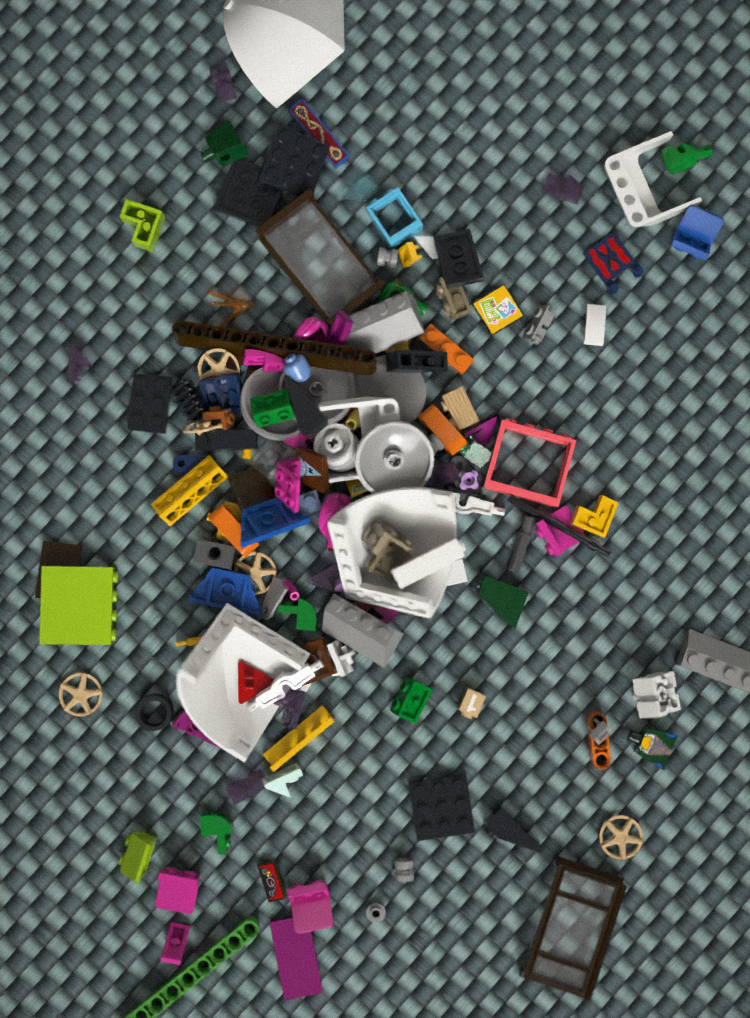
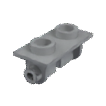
(542, 316)

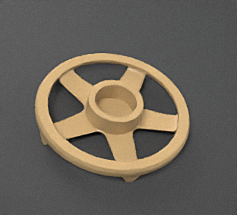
(217, 368)
(202, 426)
(256, 570)
(80, 694)
(621, 837)

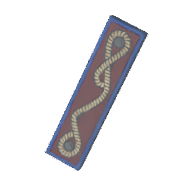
(318, 131)

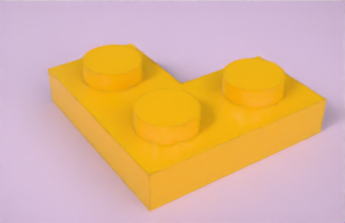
(598, 520)

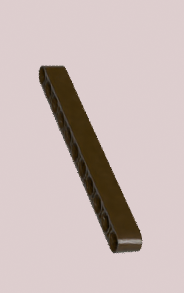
(236, 341)

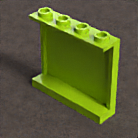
(78, 605)

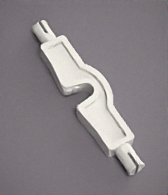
(477, 506)
(293, 679)

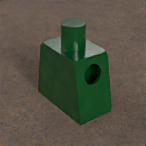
(224, 145)

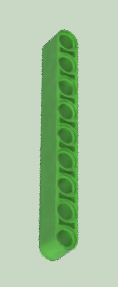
(194, 968)

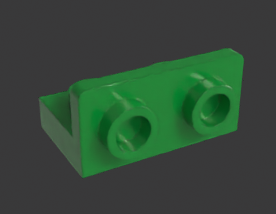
(272, 408)
(410, 700)

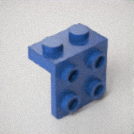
(697, 232)

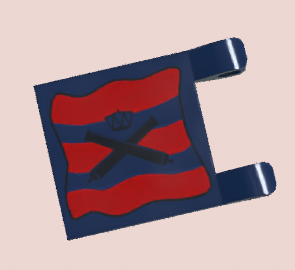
(610, 259)

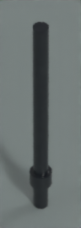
(591, 544)

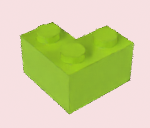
(147, 223)

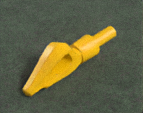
(190, 641)

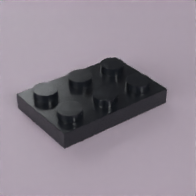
(458, 258)
(149, 403)

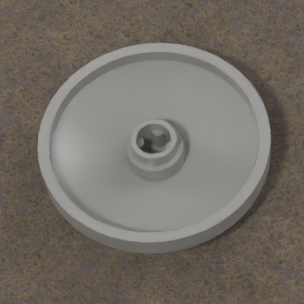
(259, 384)
(325, 386)
(404, 388)
(394, 457)

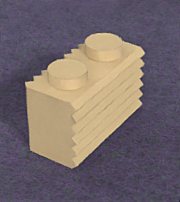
(459, 409)

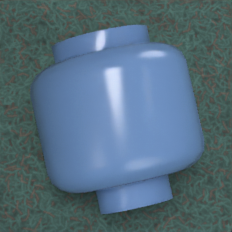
(297, 368)

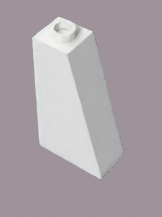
(428, 562)

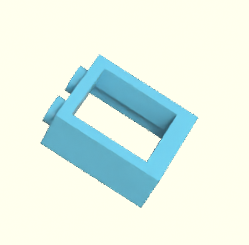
(404, 234)

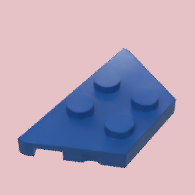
(268, 520)
(229, 587)

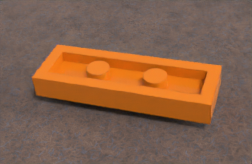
(439, 342)

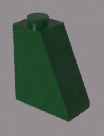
(502, 598)

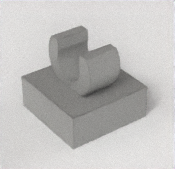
(600, 732)

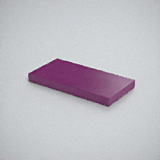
(295, 960)

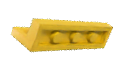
(188, 488)
(299, 737)

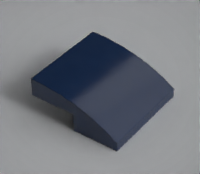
(222, 391)

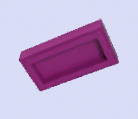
(340, 329)

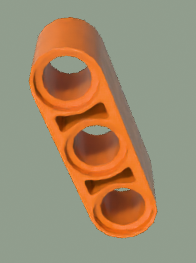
(439, 425)
(230, 528)
(601, 749)

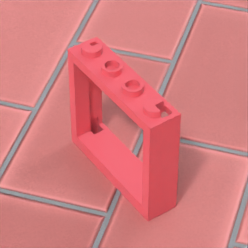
(545, 434)

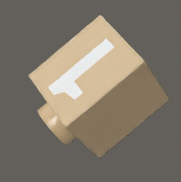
(471, 703)

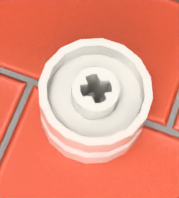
(338, 445)

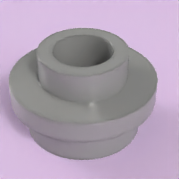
(375, 906)

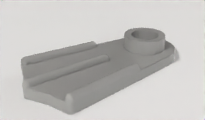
(273, 597)

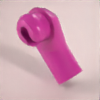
(292, 590)

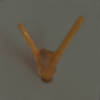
(238, 305)

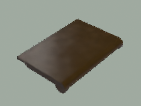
(250, 488)
(57, 555)

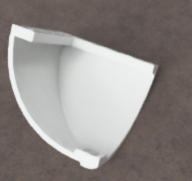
(284, 41)
(419, 514)
(210, 679)

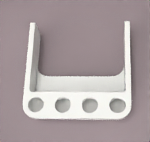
(633, 189)
(371, 412)

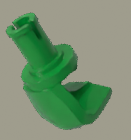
(684, 158)
(394, 288)

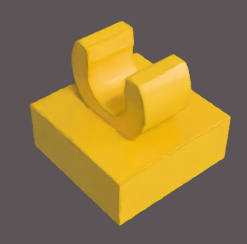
(408, 254)

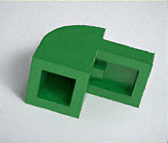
(305, 613)
(217, 824)

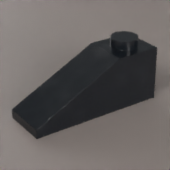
(416, 361)
(308, 416)
(226, 440)
(507, 829)

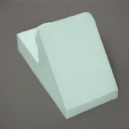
(277, 780)

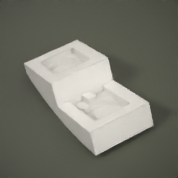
(595, 324)

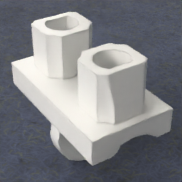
(341, 657)

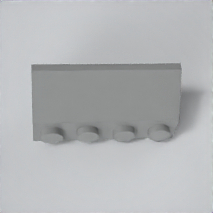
(386, 324)
(360, 630)
(715, 660)

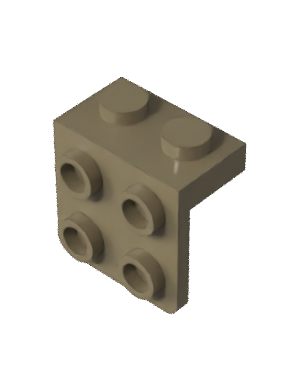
(453, 299)
(378, 535)
(389, 557)

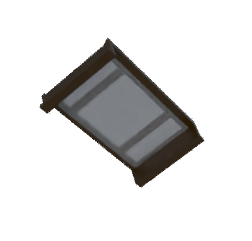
(318, 258)
(575, 928)

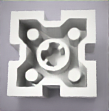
(656, 694)

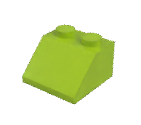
(137, 855)

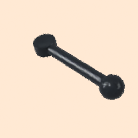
(450, 488)

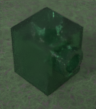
(476, 452)

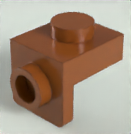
(224, 414)

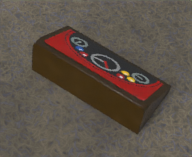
(272, 880)

